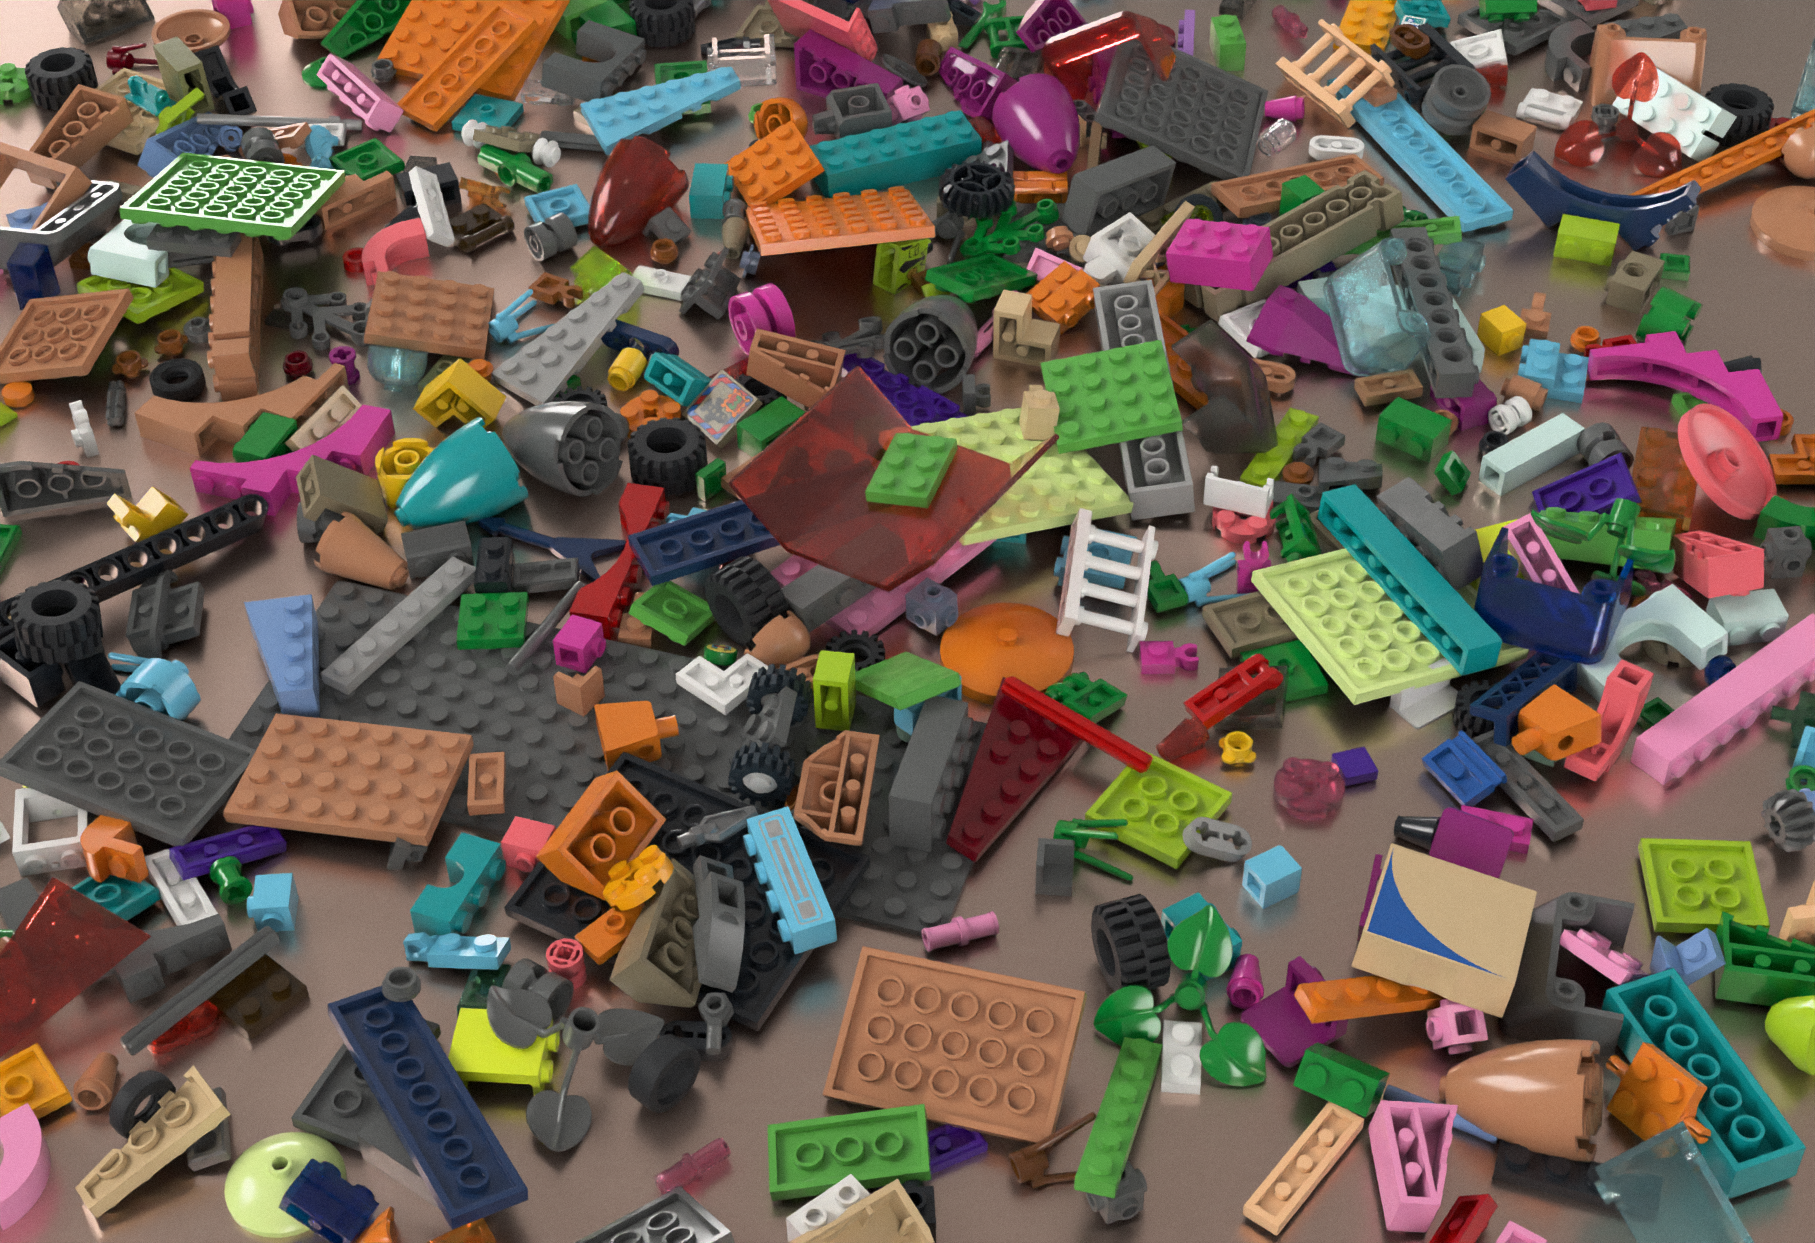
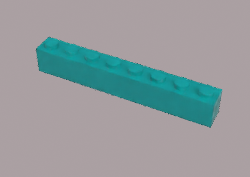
(1410, 580)

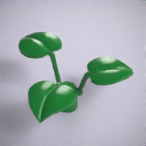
(1621, 525)
(1204, 946)

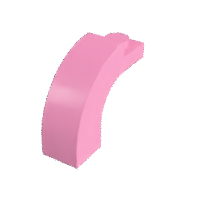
(23, 1166)

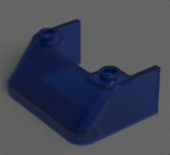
(1548, 617)

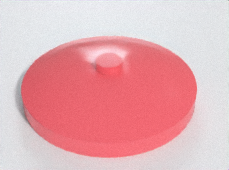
(1726, 461)

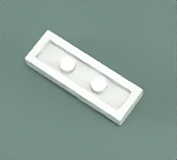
(431, 206)
(182, 898)

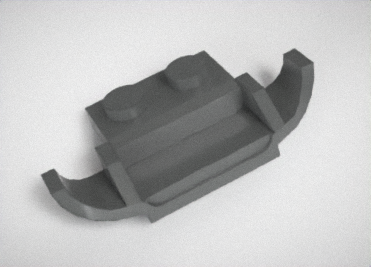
(163, 614)

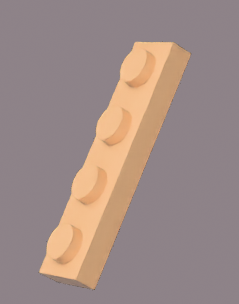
(1303, 1167)

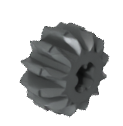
(1789, 820)

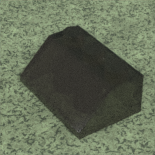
(102, 18)

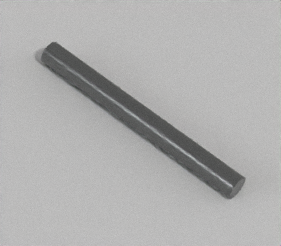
(543, 630)

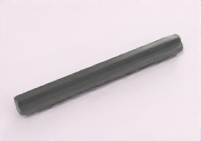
(199, 990)

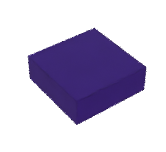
(1355, 766)

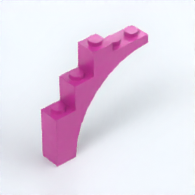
(1702, 374)
(274, 479)

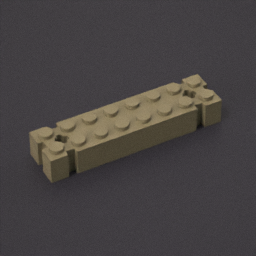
(1311, 238)

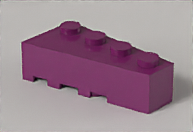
(827, 66)

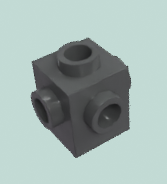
(1785, 552)
(1128, 1198)

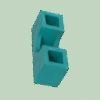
(474, 867)

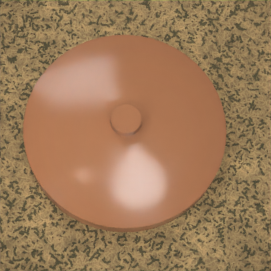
(1786, 221)

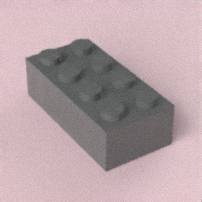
(1118, 187)
(930, 774)

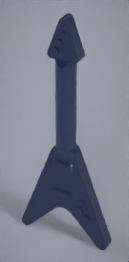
(561, 547)

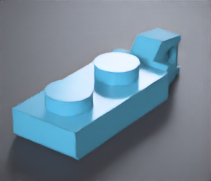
(457, 951)

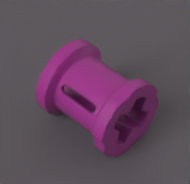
(346, 356)

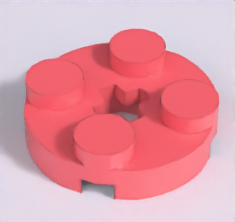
(1240, 530)

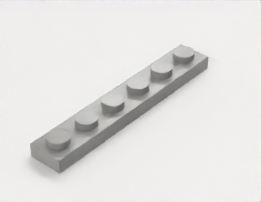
(399, 626)

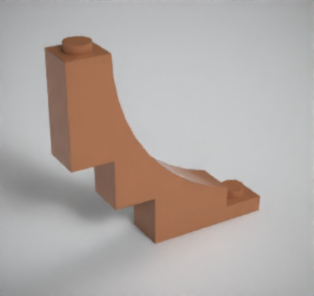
(355, 198)
(199, 425)

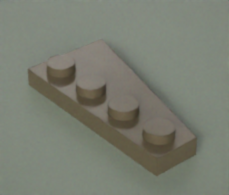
(762, 22)

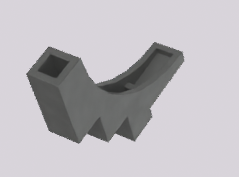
(891, 14)
(144, 968)

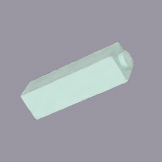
(1530, 454)

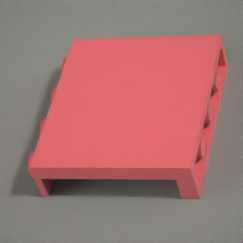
(800, 16)

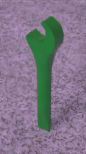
(989, 11)

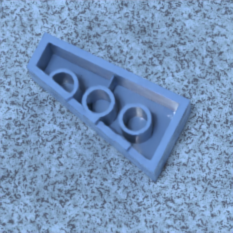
(290, 650)

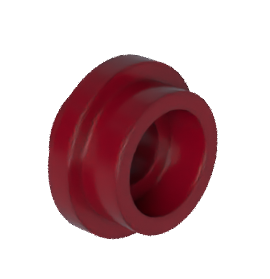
(297, 363)

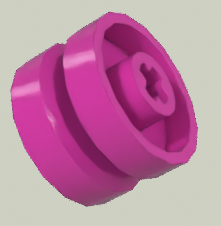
(763, 310)

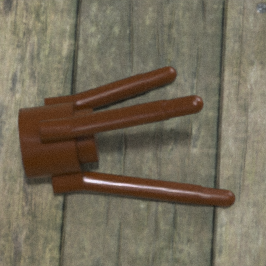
(1031, 1160)

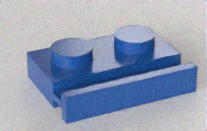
(1464, 769)

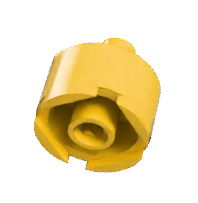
(398, 464)

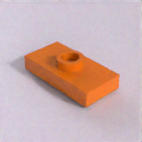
(608, 933)

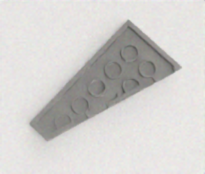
(567, 346)

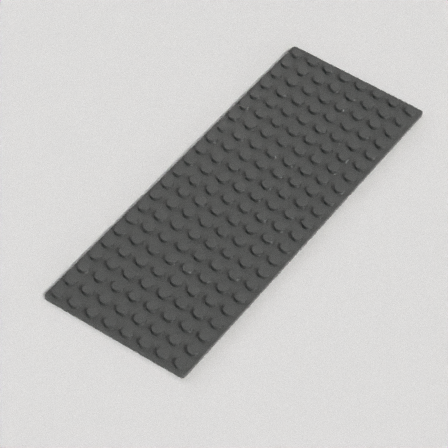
(559, 753)

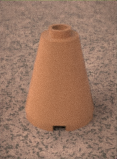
(359, 554)

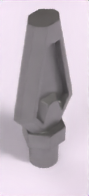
(717, 827)

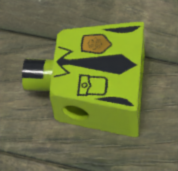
(898, 261)

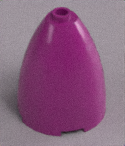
(1039, 122)

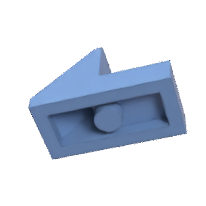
(1691, 958)

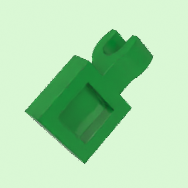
(1165, 591)

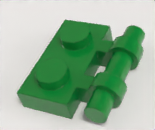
(1087, 698)

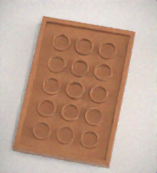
(350, 779)
(958, 1039)

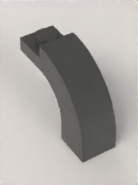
(1564, 51)

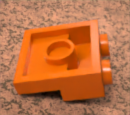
(1064, 296)

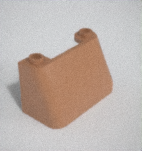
(1677, 57)

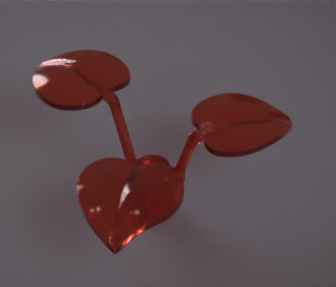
(1657, 157)

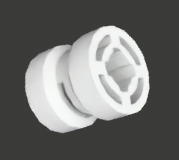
(1513, 414)

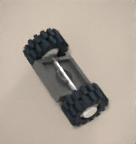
(759, 767)

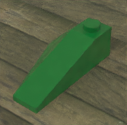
(363, 25)

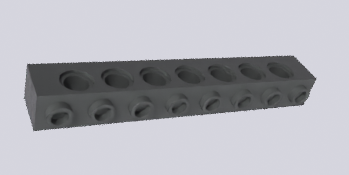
(1425, 291)

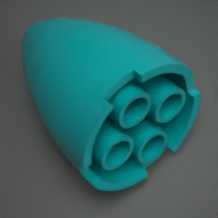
(461, 481)

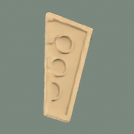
(153, 1144)

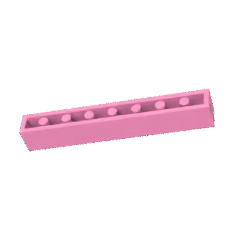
(1728, 705)

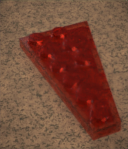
(56, 956)

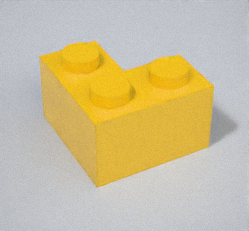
(459, 393)

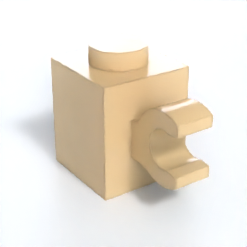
(1038, 413)

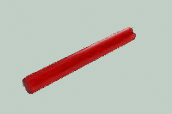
(1077, 724)

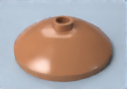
(194, 27)

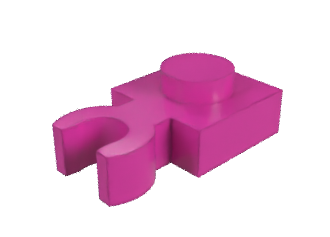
(1252, 562)
(1162, 657)

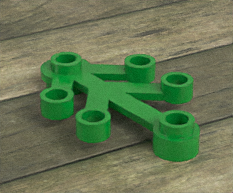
(1010, 233)

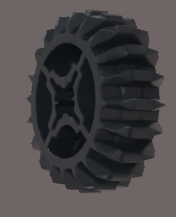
(976, 190)

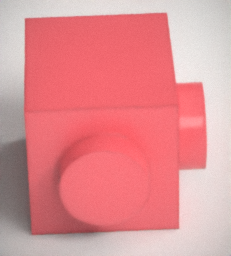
(524, 842)

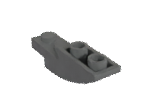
(720, 925)

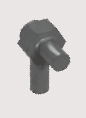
(716, 1013)

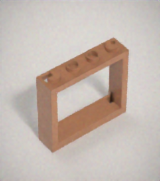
(71, 179)

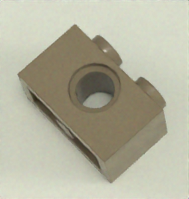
(1634, 282)

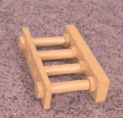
(1326, 95)

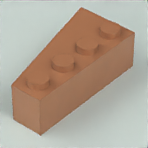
(81, 128)

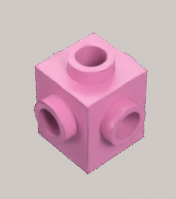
(908, 104)
(1455, 1027)

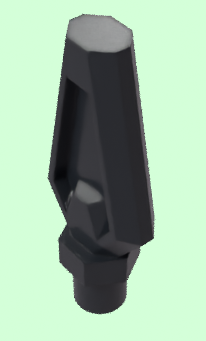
(733, 43)

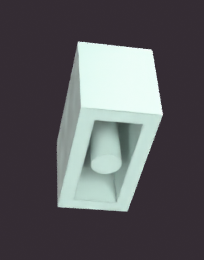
(1749, 617)

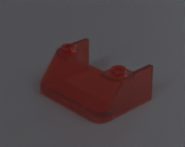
(1072, 49)

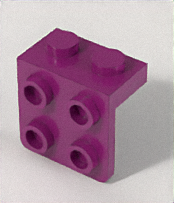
(1471, 842)
(1285, 1024)

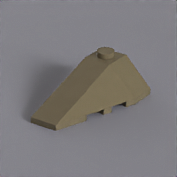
(659, 953)

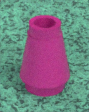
(1288, 108)
(1245, 983)

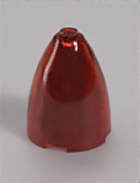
(631, 190)

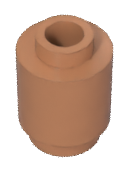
(1525, 388)

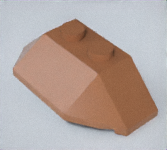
(838, 788)

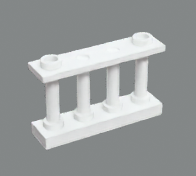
(1077, 587)

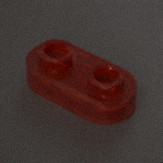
(193, 1027)

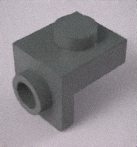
(667, 225)

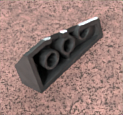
(49, 486)

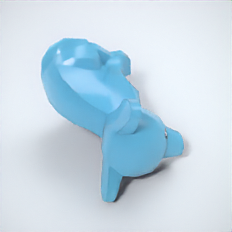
(319, 146)

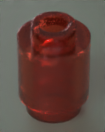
(985, 130)

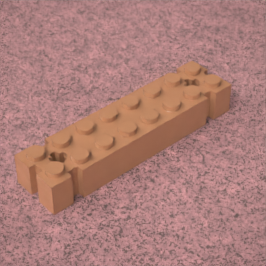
(237, 321)

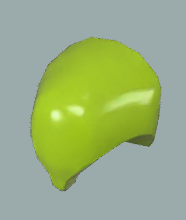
(1792, 1030)

